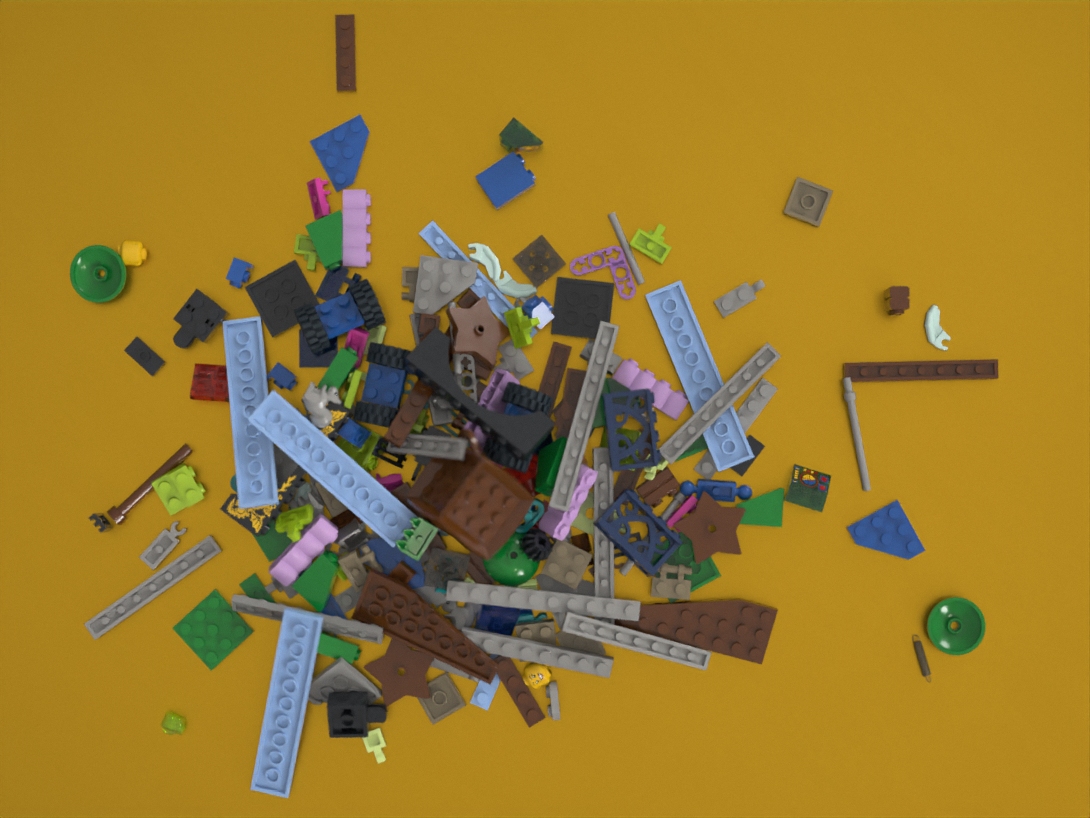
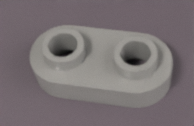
(553, 709)

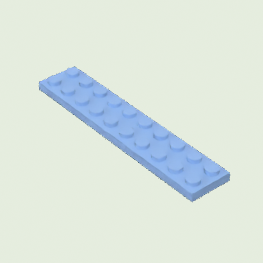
(697, 372)
(247, 391)
(332, 468)
(287, 702)

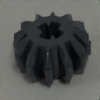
(536, 545)

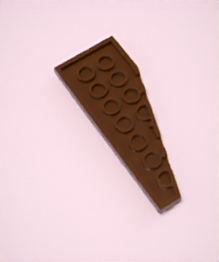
(417, 624)
(721, 626)

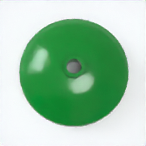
(86, 273)
(508, 570)
(969, 627)

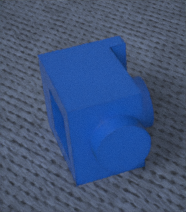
(238, 272)
(283, 377)
(354, 433)

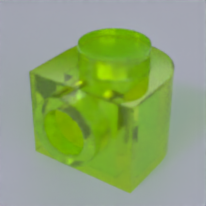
(173, 723)

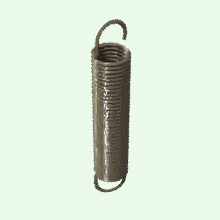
(922, 658)

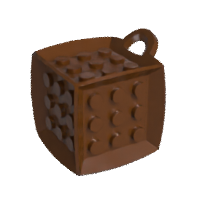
(471, 499)

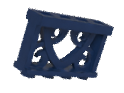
(618, 453)
(611, 531)

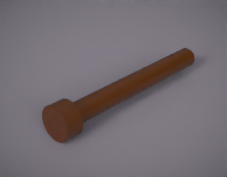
(118, 513)

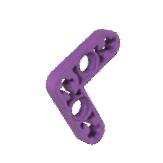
(613, 264)

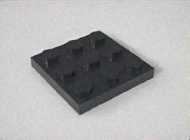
(279, 295)
(581, 307)

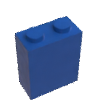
(506, 180)

